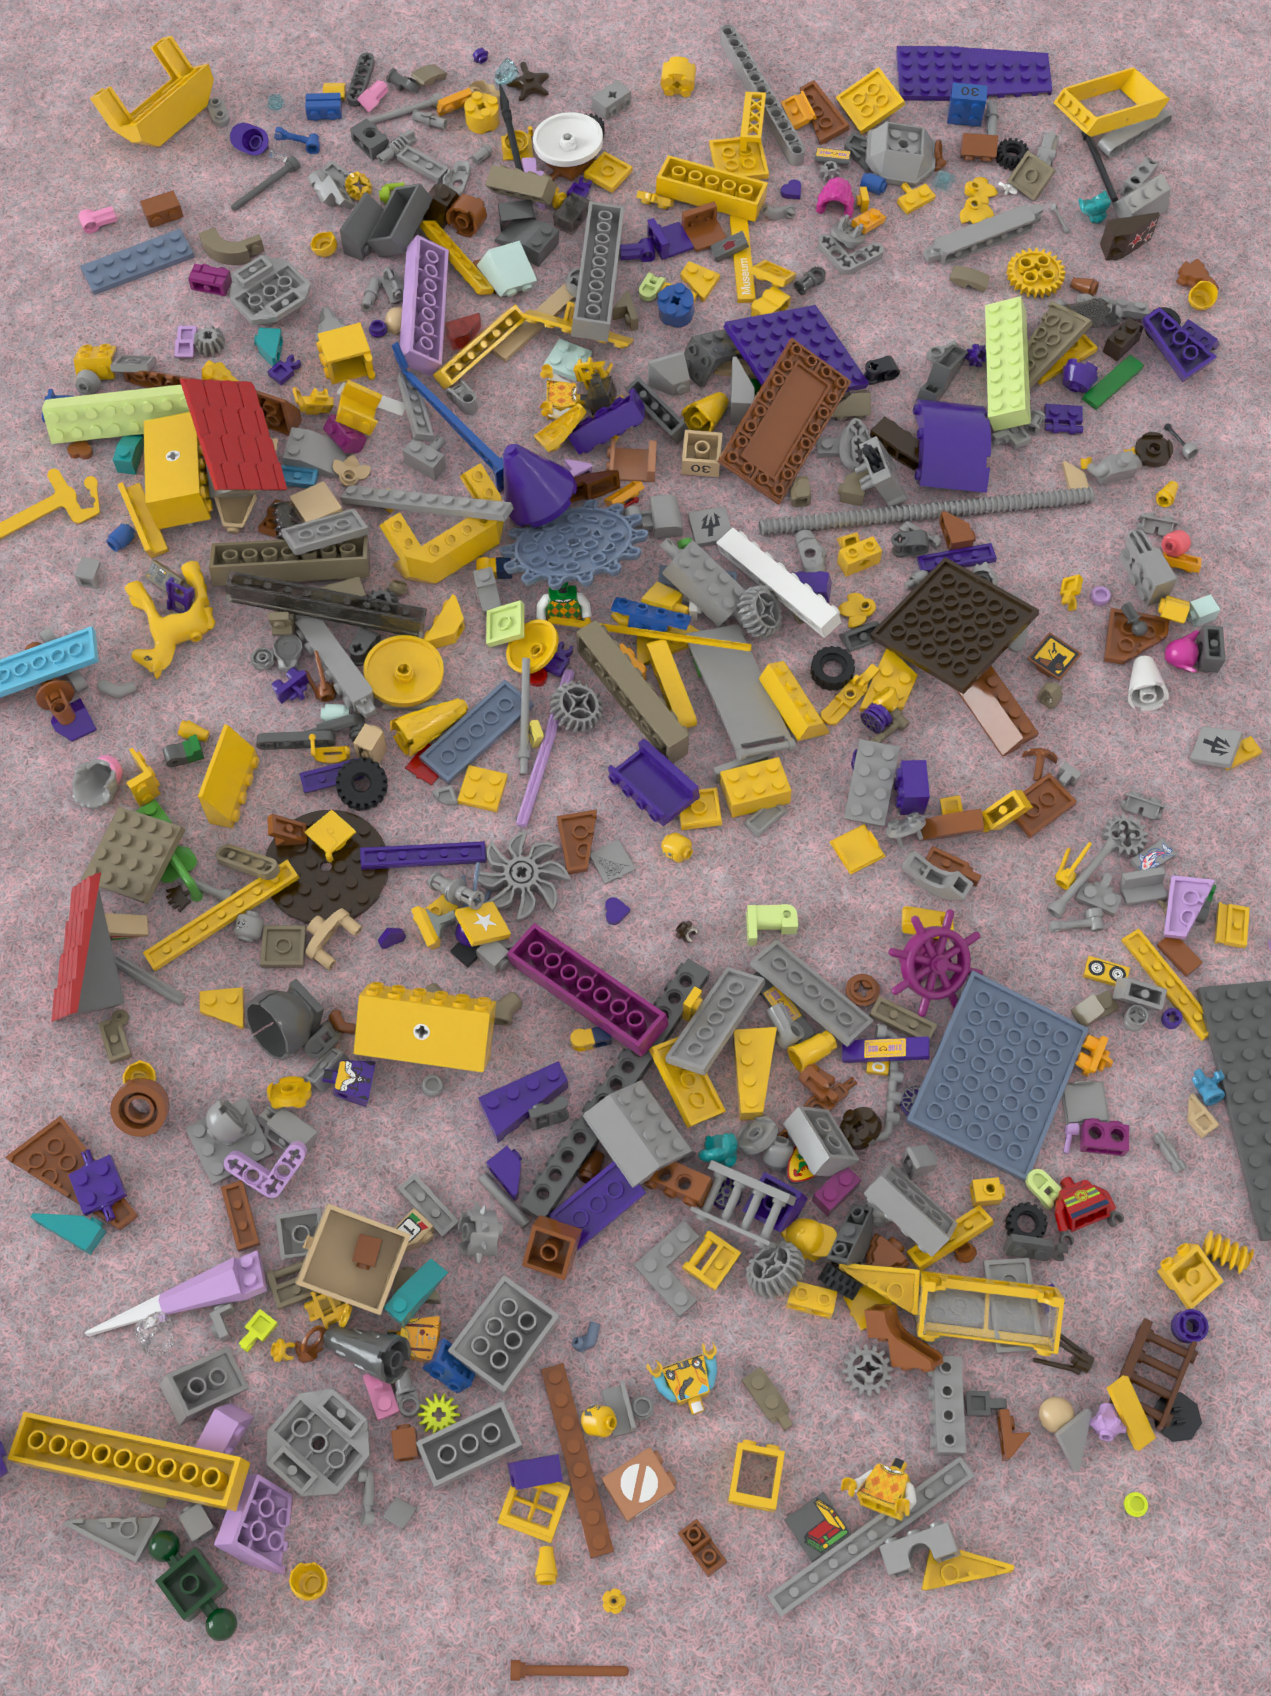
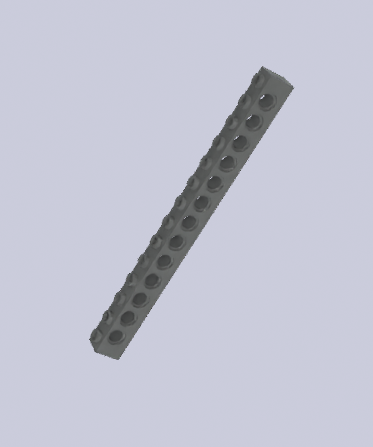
(531, 1204)

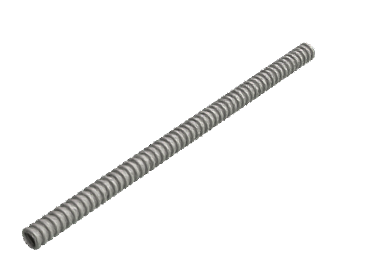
(927, 511)

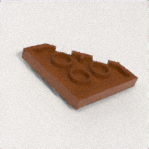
(1123, 644)

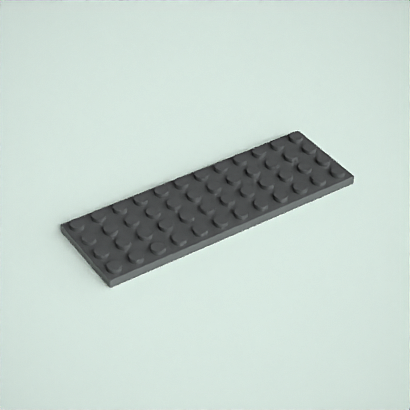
(1241, 1048)

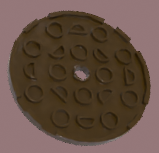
(340, 887)

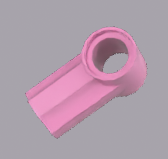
(371, 96)
(93, 220)

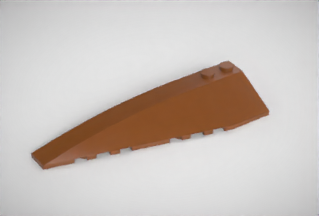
(278, 412)

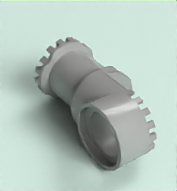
(406, 1392)

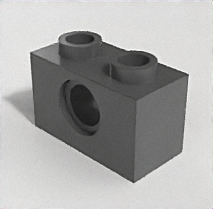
(369, 138)
(1211, 648)

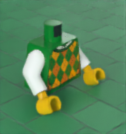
(564, 604)

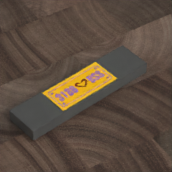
(774, 996)

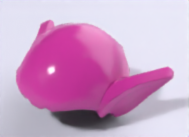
(1183, 652)

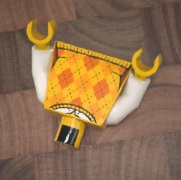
(560, 394)
(884, 1489)

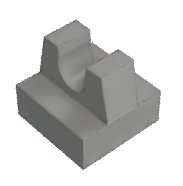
(1068, 775)

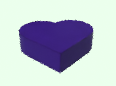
(791, 190)
(615, 910)
(390, 937)

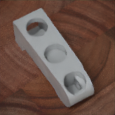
(1140, 175)

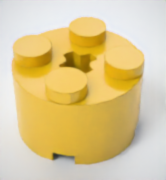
(678, 76)
(481, 112)

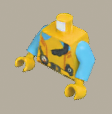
(687, 1379)

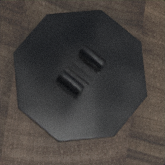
(1185, 1418)

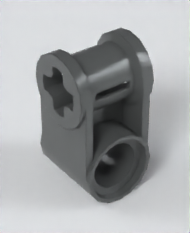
(911, 542)
(362, 644)

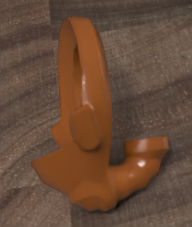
(940, 162)
(308, 1353)

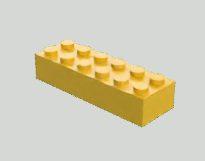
(704, 184)

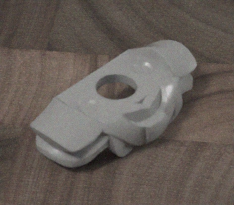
(459, 172)
(807, 541)

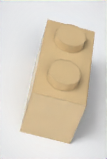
(370, 743)

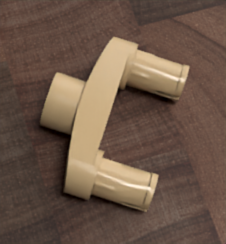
(324, 930)

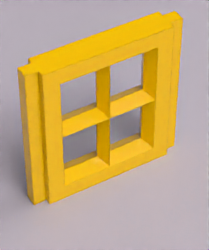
(526, 1525)

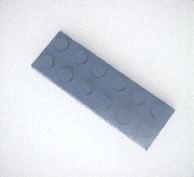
(137, 261)
(475, 732)

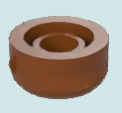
(131, 1120)

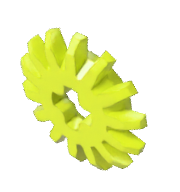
(432, 1408)

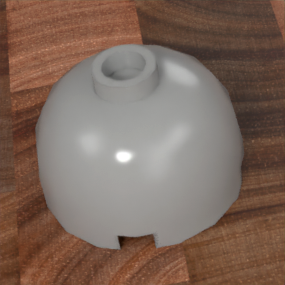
(225, 1122)

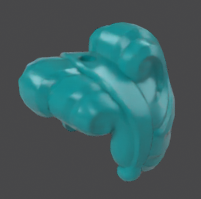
(1096, 207)
(720, 1149)

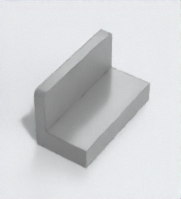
(1143, 886)
(618, 1400)

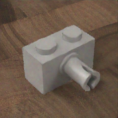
(426, 457)

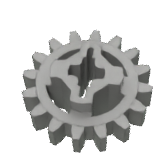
(877, 1370)

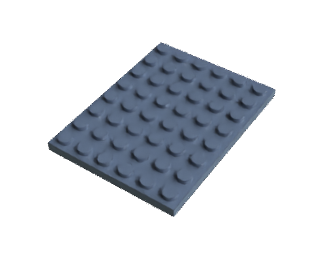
(997, 1076)

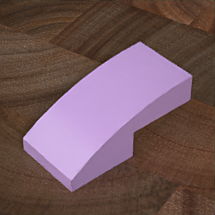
(185, 342)

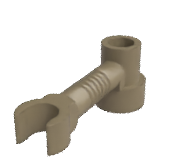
(898, 721)

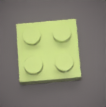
(505, 624)

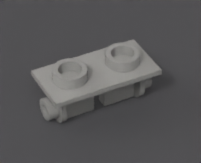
(392, 285)
(1150, 522)
(1150, 806)

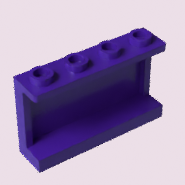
(654, 783)

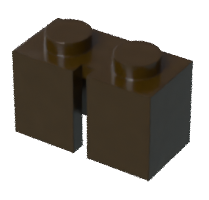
(1123, 339)

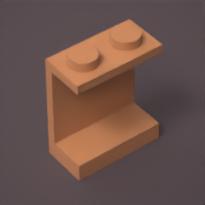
(633, 463)

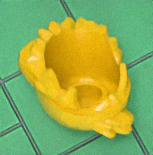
(810, 1238)

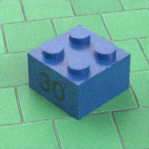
(967, 104)

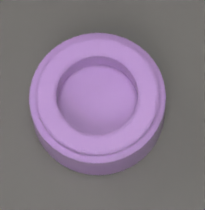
(1100, 596)

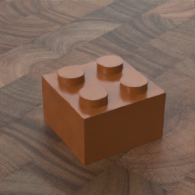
(552, 1247)

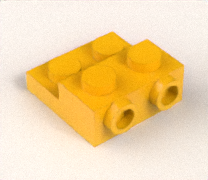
(1189, 1274)

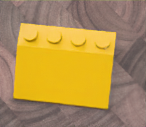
(228, 778)

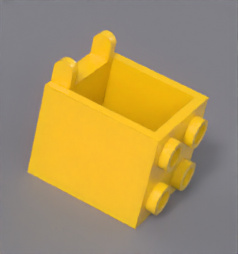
(345, 354)

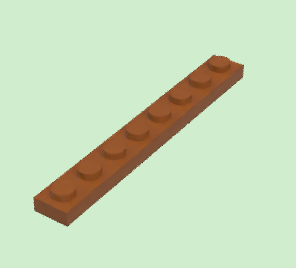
(577, 1461)

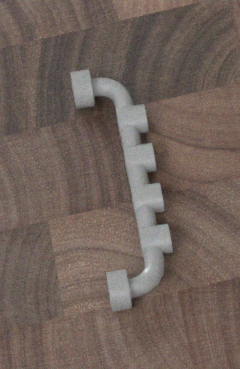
(893, 1096)

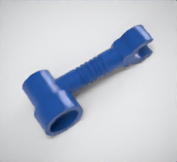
(312, 142)

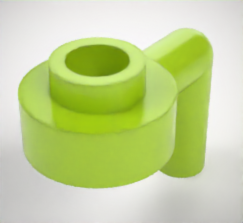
(385, 193)

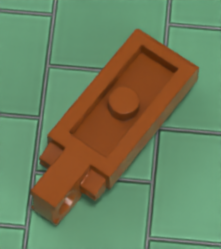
(951, 864)

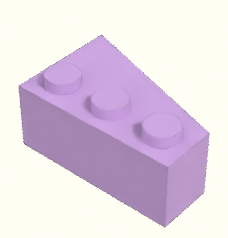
(224, 1429)

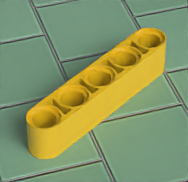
(670, 682)

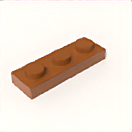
(240, 1216)

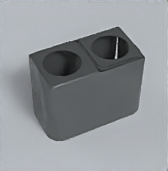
(516, 210)

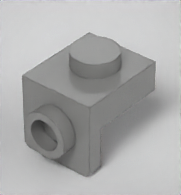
(219, 1326)

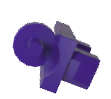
(293, 687)

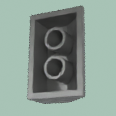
(359, 227)

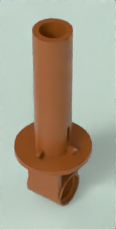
(56, 697)

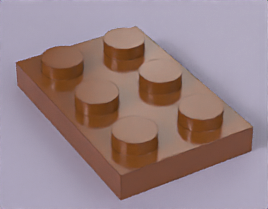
(1048, 803)

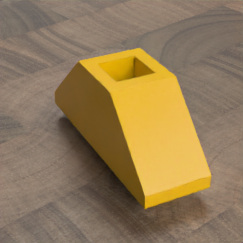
(446, 626)

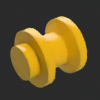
(558, 198)

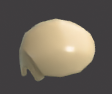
(393, 320)
(1055, 1413)

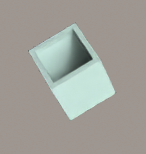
(507, 269)

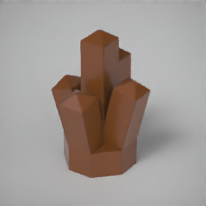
(819, 1083)

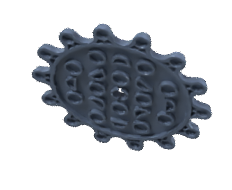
(575, 545)

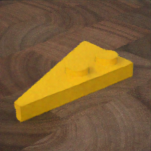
(892, 1283)

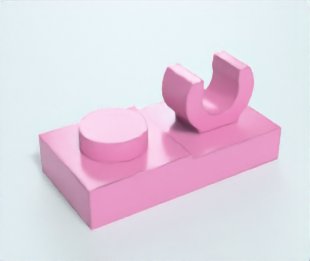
(381, 1397)

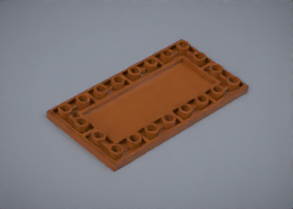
(784, 421)

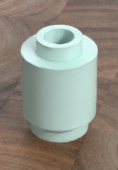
(333, 711)

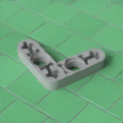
(849, 260)

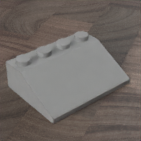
(504, 1335)

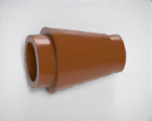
(1085, 285)

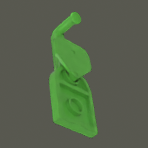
(182, 859)

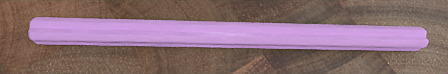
(541, 762)

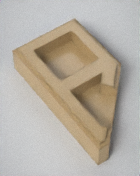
(1074, 477)
(1200, 1117)

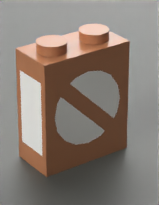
(639, 1484)

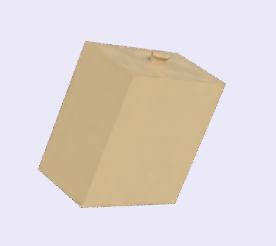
(330, 1266)

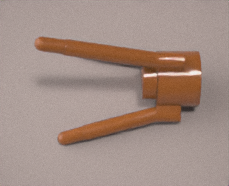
(325, 691)

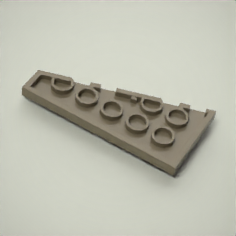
(1053, 338)

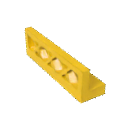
(749, 116)
(150, 536)

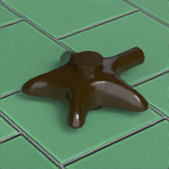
(529, 82)

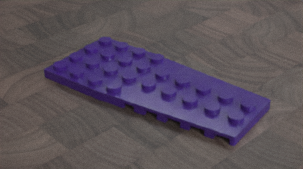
(930, 71)

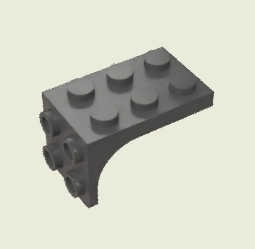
(707, 353)

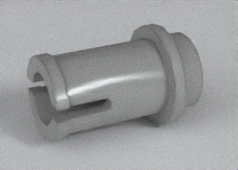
(483, 153)

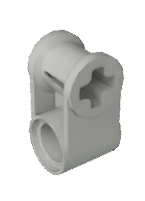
(463, 398)

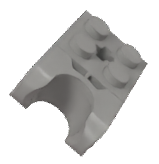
(1147, 568)

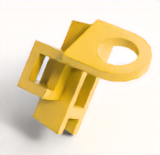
(592, 366)
(314, 404)
(320, 1306)

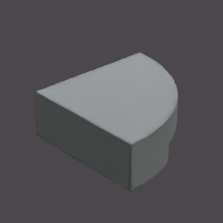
(446, 795)

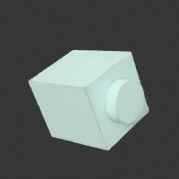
(1203, 610)

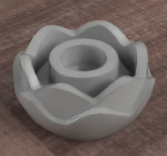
(259, 654)

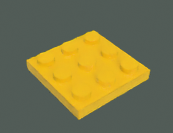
(870, 100)
(728, 157)

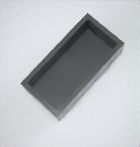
(399, 220)

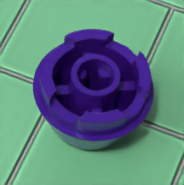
(1079, 376)

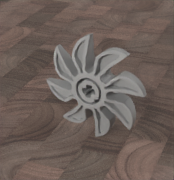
(522, 865)

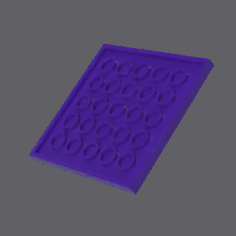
(766, 335)

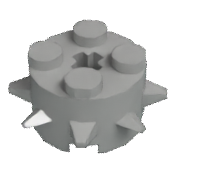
(479, 1232)

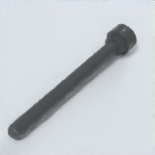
(291, 164)

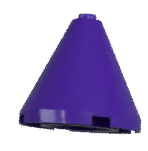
(535, 486)

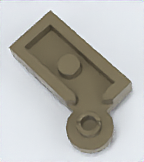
(115, 1037)

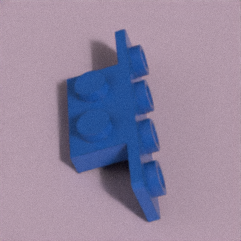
(650, 617)

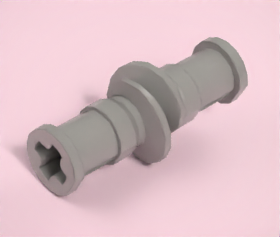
(456, 891)

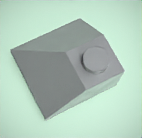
(669, 374)

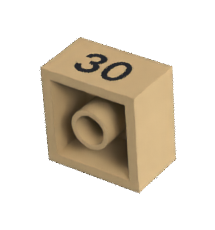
(701, 453)

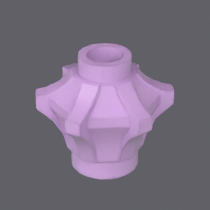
(1107, 1422)

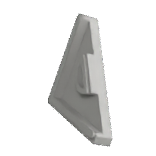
(1073, 1438)

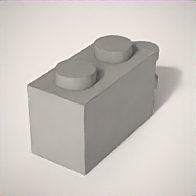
(286, 1128)

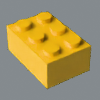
(755, 787)

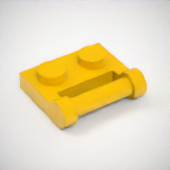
(717, 1265)

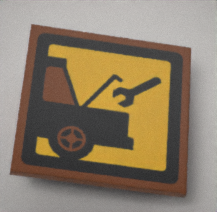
(1054, 657)

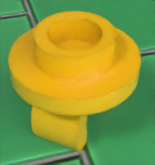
(278, 1350)

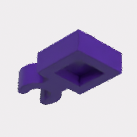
(581, 188)
(283, 371)
(559, 661)

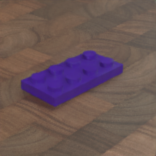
(598, 1203)

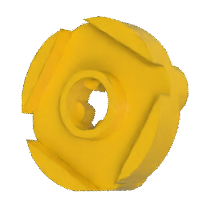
(289, 1092)

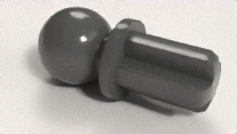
(1139, 627)

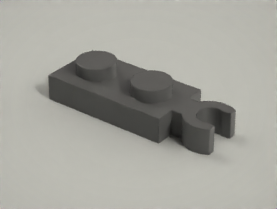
(1034, 1248)

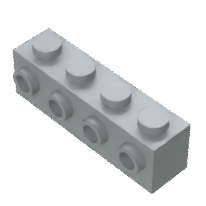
(947, 1408)

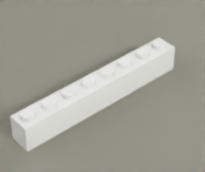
(785, 586)

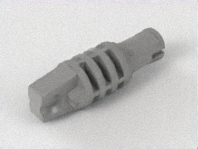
(396, 146)

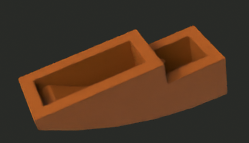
(953, 825)

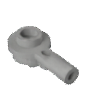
(936, 351)

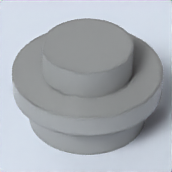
(642, 1407)

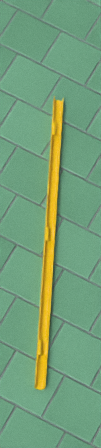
(655, 634)

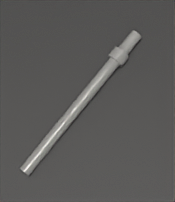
(523, 752)

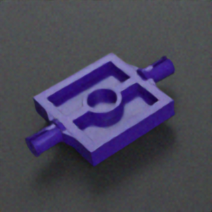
(97, 1185)

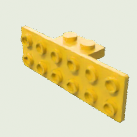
(566, 324)

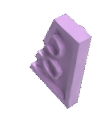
(1184, 904)

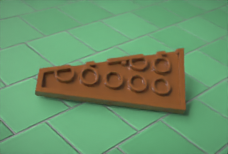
(54, 1155)

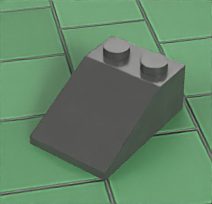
(535, 237)

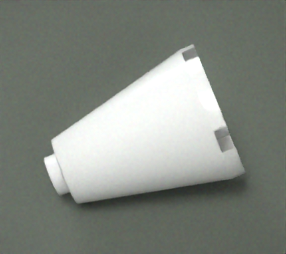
(1146, 685)

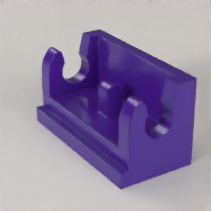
(535, 1471)

